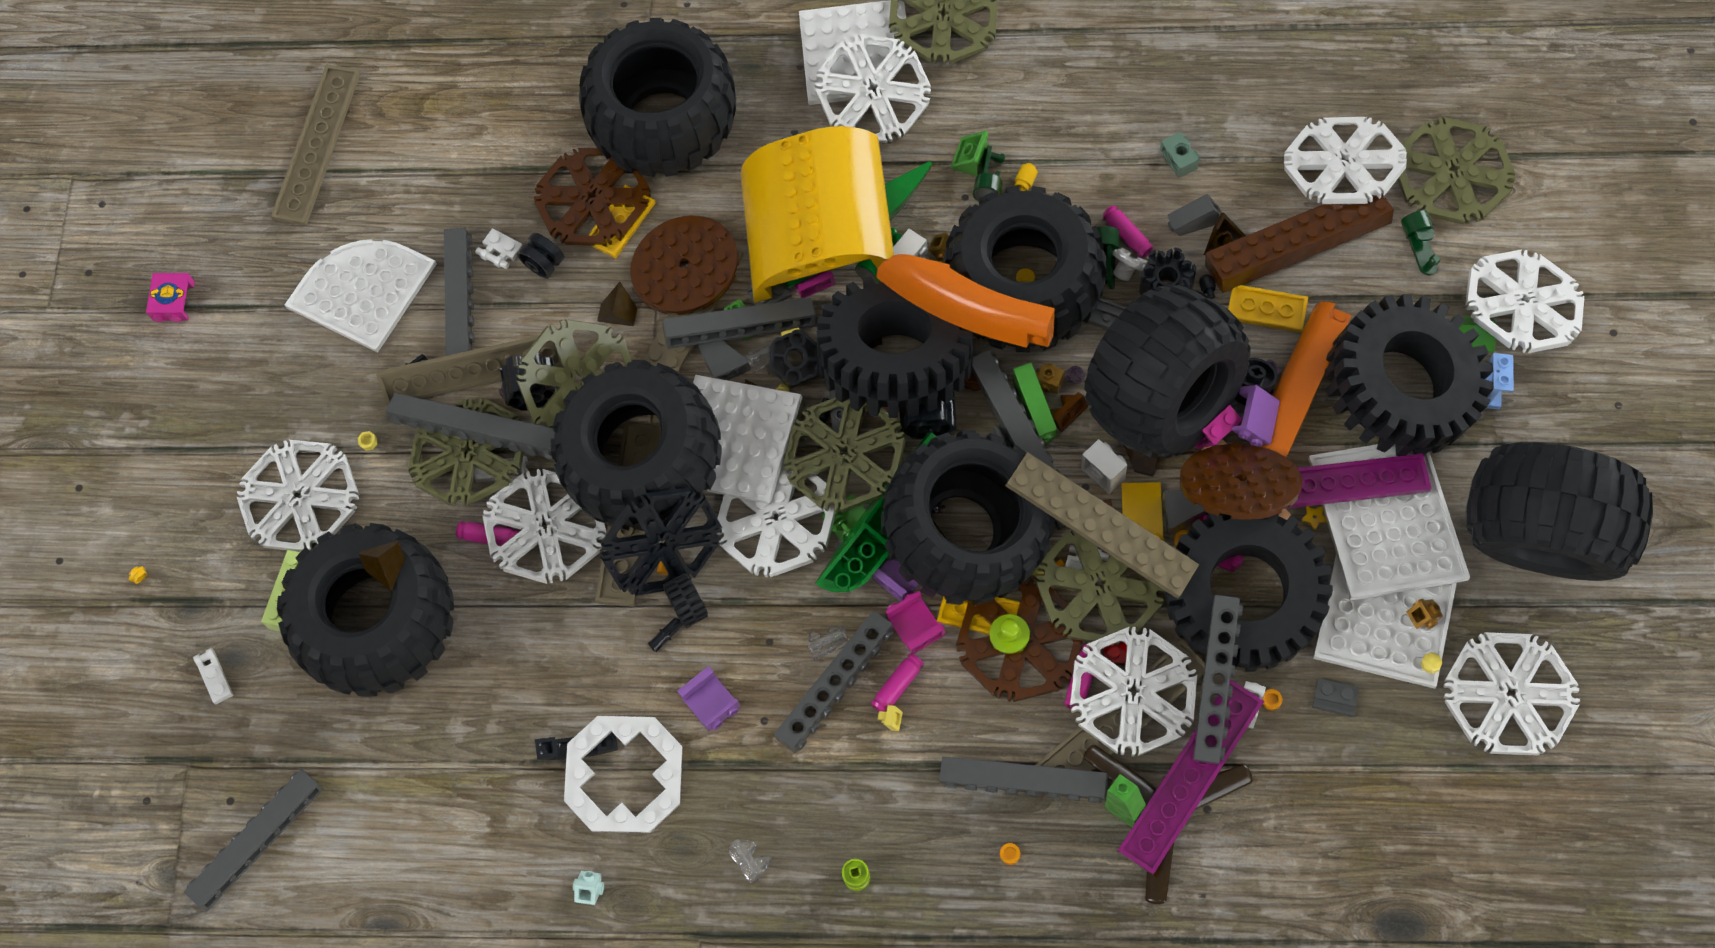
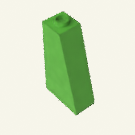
(1034, 401)
(1125, 800)

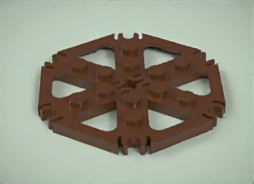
(583, 206)
(1034, 652)

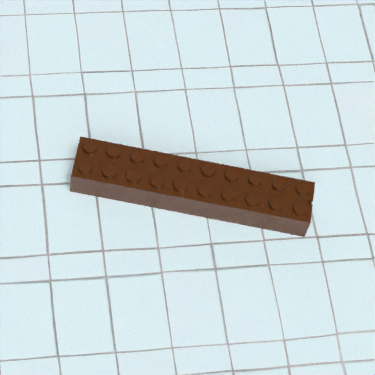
(1294, 240)

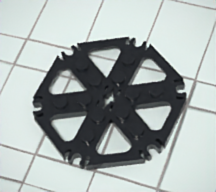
(648, 545)

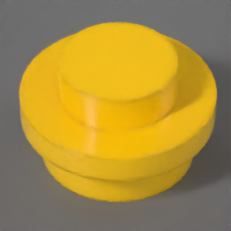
(1025, 275)
(137, 574)

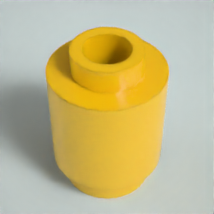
(1026, 176)

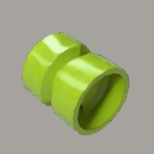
(856, 875)

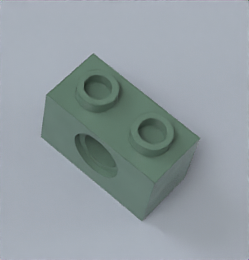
(1179, 163)

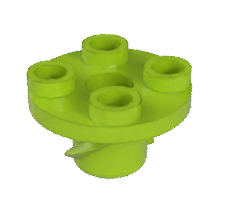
(1009, 634)

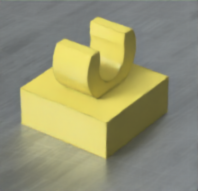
(891, 717)

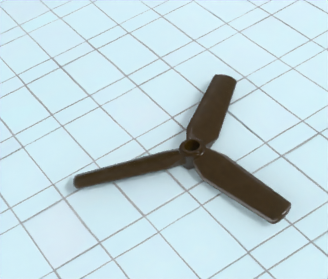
(1223, 784)

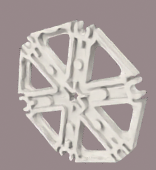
(881, 78)
(1336, 169)
(1524, 313)
(294, 482)
(530, 529)
(772, 531)
(1518, 680)
(1151, 684)

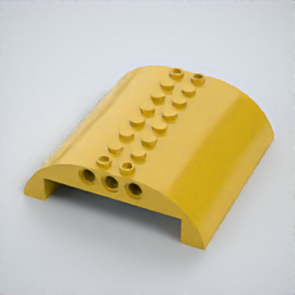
(814, 206)

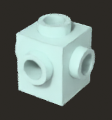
(588, 887)

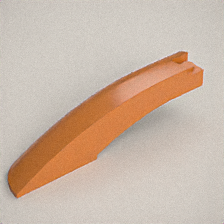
(965, 303)
(1305, 373)

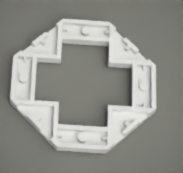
(579, 773)

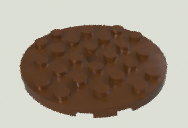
(706, 278)
(1264, 483)

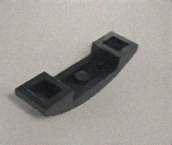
(556, 749)

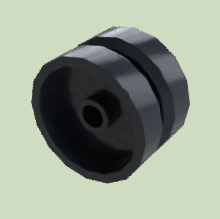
(540, 255)
(1260, 374)

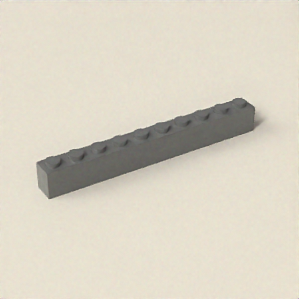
(1008, 410)
(471, 425)

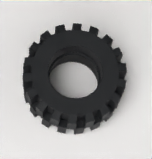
(685, 600)

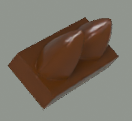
(1072, 407)

